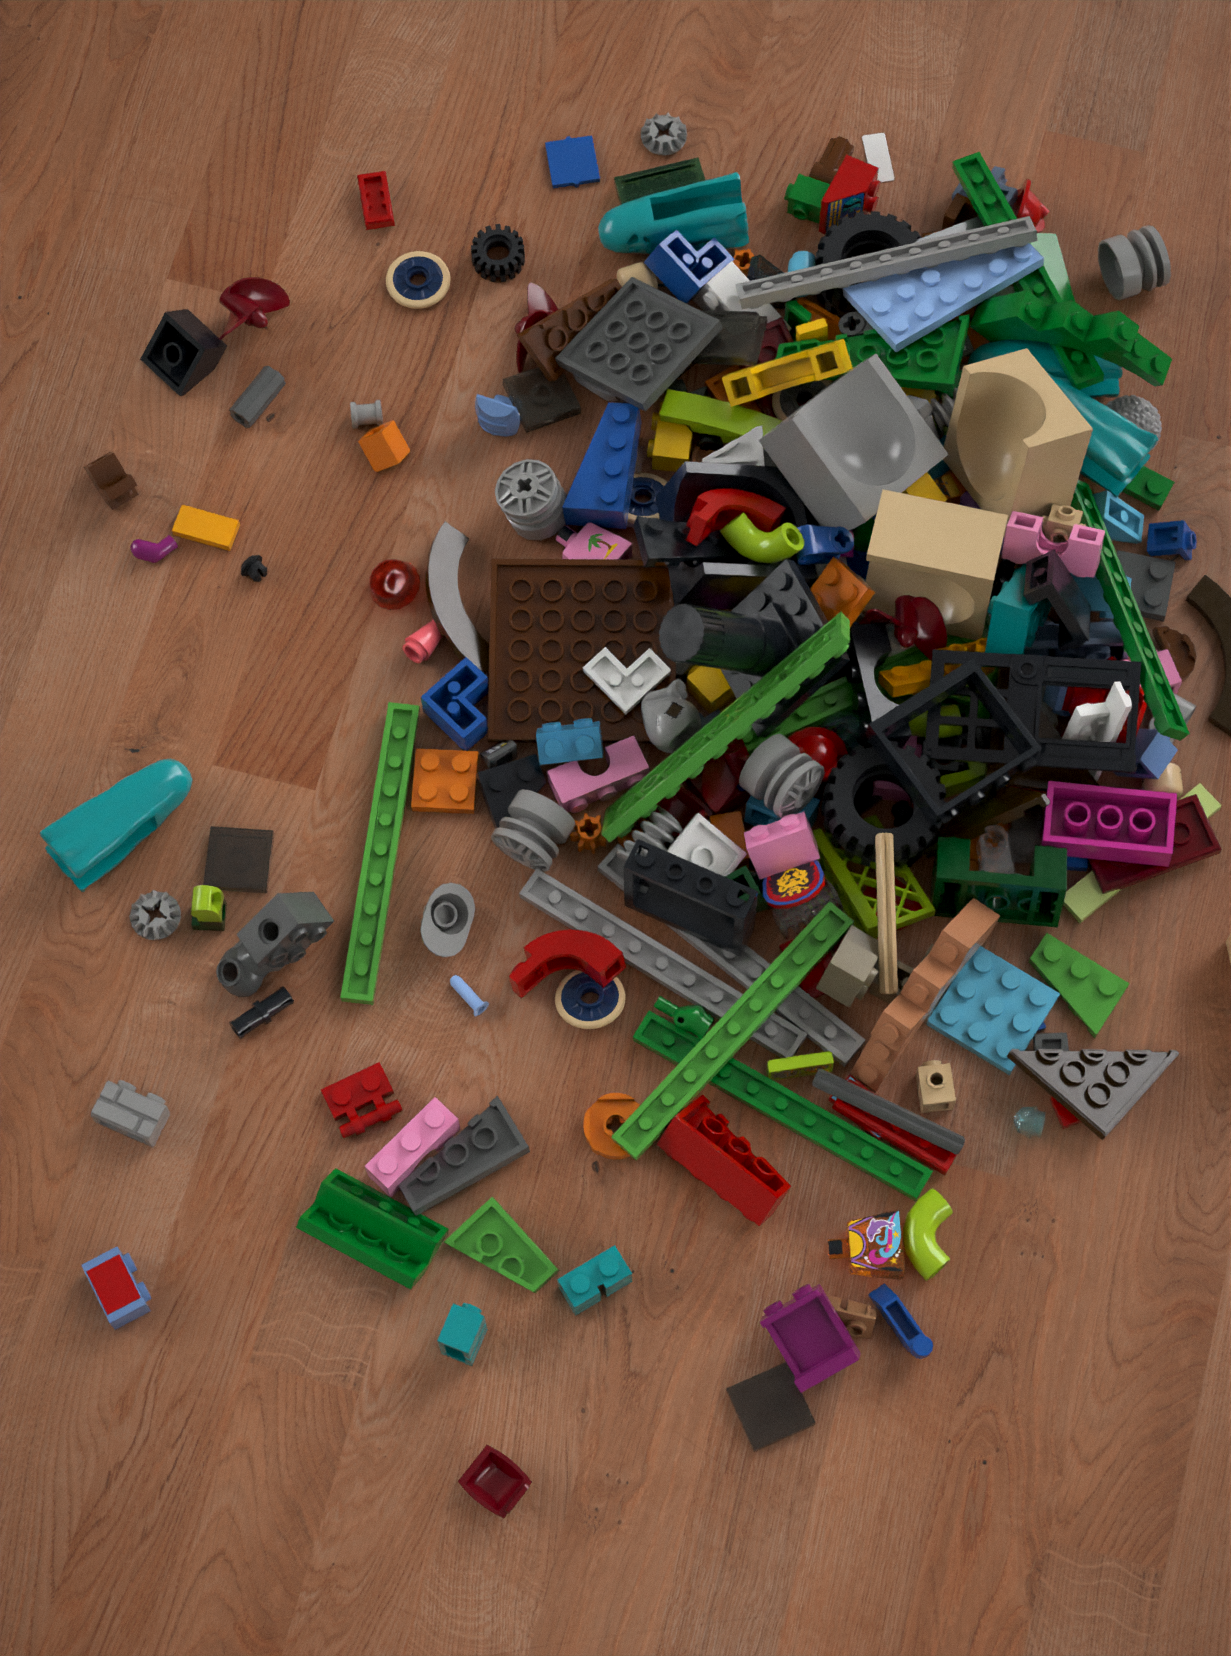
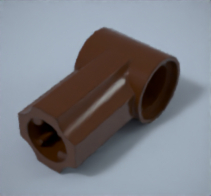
(831, 159)

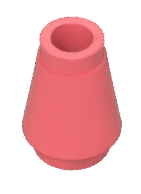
(422, 643)

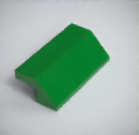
(372, 1228)

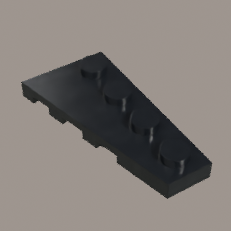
(667, 543)

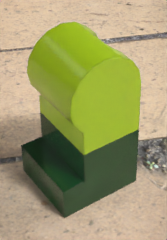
(208, 908)

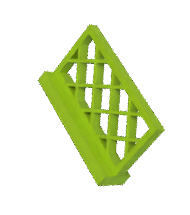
(853, 901)

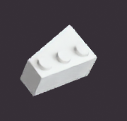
(721, 294)

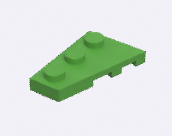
(1081, 982)
(503, 1246)

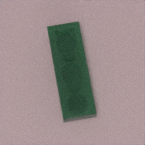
(658, 179)

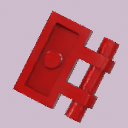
(357, 1092)

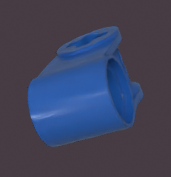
(823, 543)

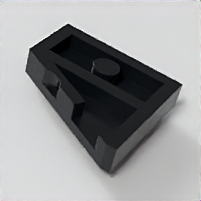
(503, 782)

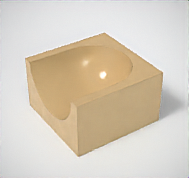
(1015, 437)
(936, 554)

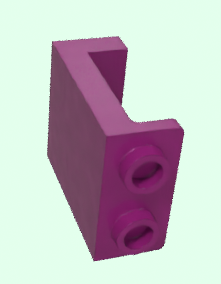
(810, 1336)

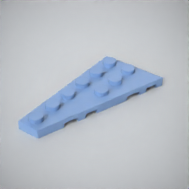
(925, 298)

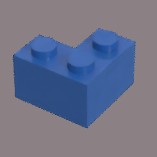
(684, 268)
(452, 704)

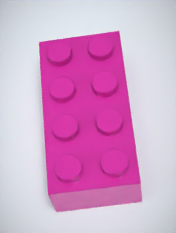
(1110, 823)

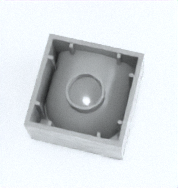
(852, 445)

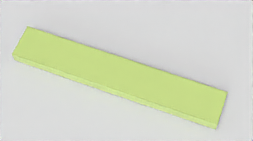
(1086, 895)

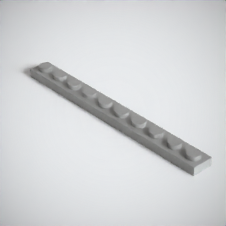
(886, 262)
(654, 959)
(798, 1008)

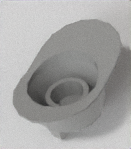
(447, 919)

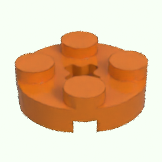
(602, 1114)

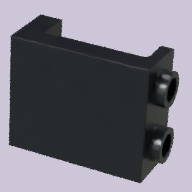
(1050, 579)

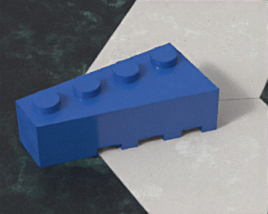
(607, 472)

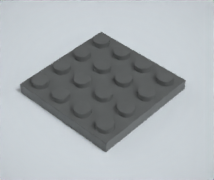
(639, 343)

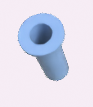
(468, 995)

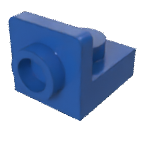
(1170, 539)

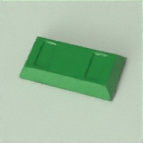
(796, 315)

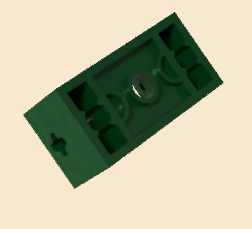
(1023, 899)

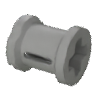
(366, 414)

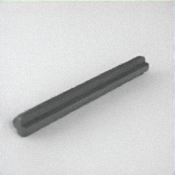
(888, 1111)

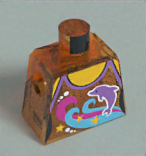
(872, 1246)

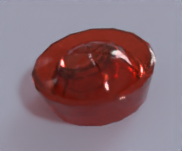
(400, 577)

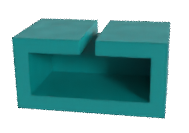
(582, 1283)
(463, 1333)

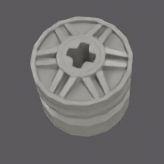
(1134, 262)
(531, 499)
(781, 776)
(533, 830)

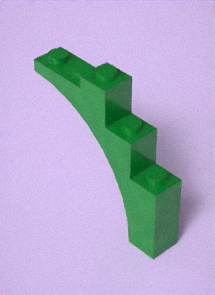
(1070, 325)

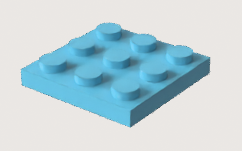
(993, 1009)

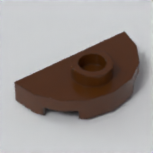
(1180, 648)

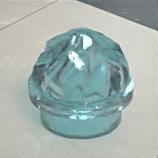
(1029, 1121)

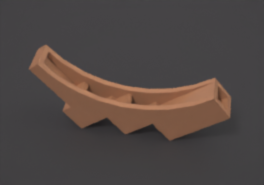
(922, 991)

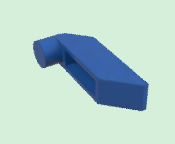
(901, 1322)

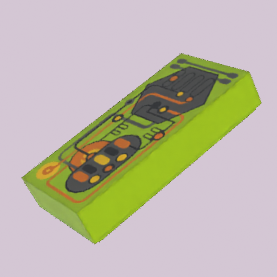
(799, 1065)

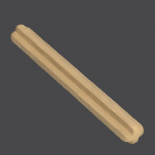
(886, 913)

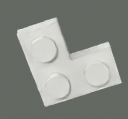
(626, 685)

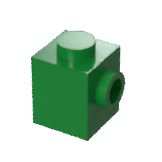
(805, 198)

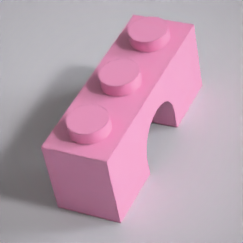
(1026, 541)
(577, 789)
(398, 1158)

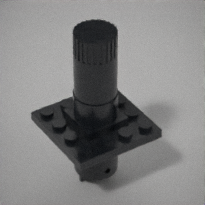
(753, 638)

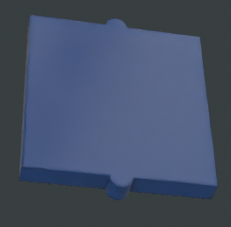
(572, 161)

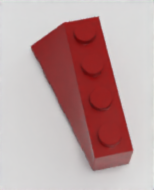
(724, 1161)

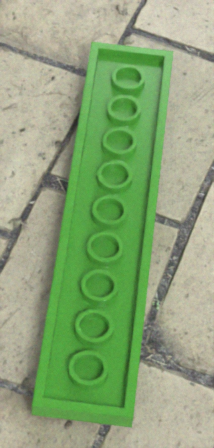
(729, 724)

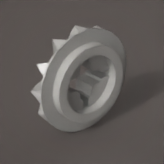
(663, 144)
(159, 927)

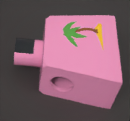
(593, 543)

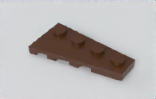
(552, 334)

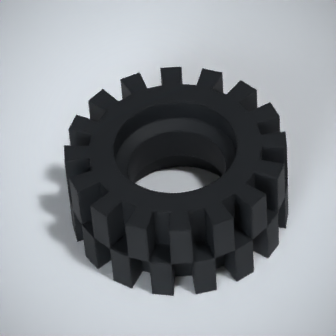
(498, 238)

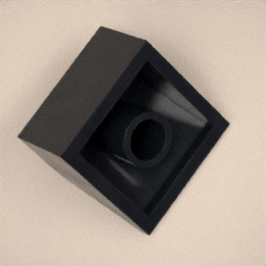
(183, 351)

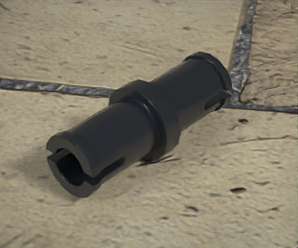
(261, 1012)

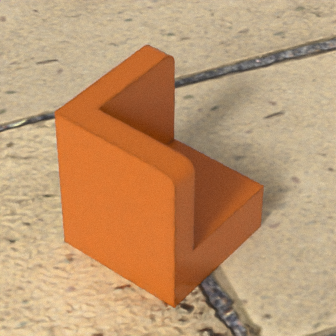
(384, 446)

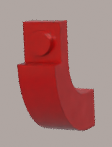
(720, 506)
(567, 950)

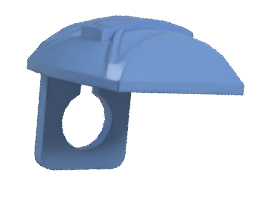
(497, 415)

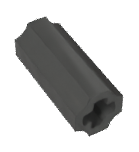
(257, 396)

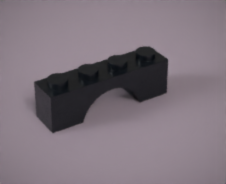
(867, 651)

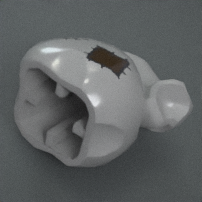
(669, 717)

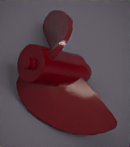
(250, 300)
(539, 307)
(916, 622)
(723, 774)

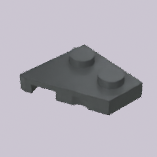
(1149, 582)

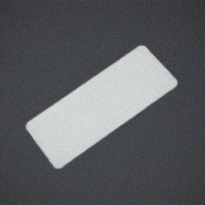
(878, 155)

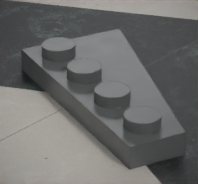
(476, 1152)

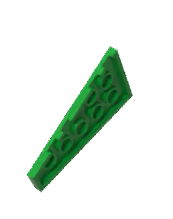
(924, 364)

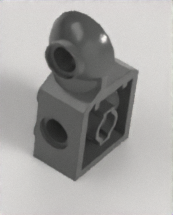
(273, 940)

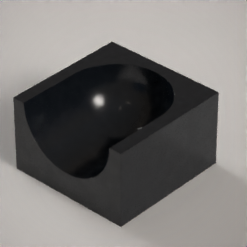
(715, 583)

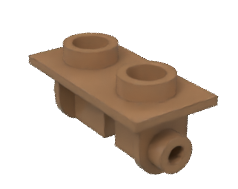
(857, 1318)

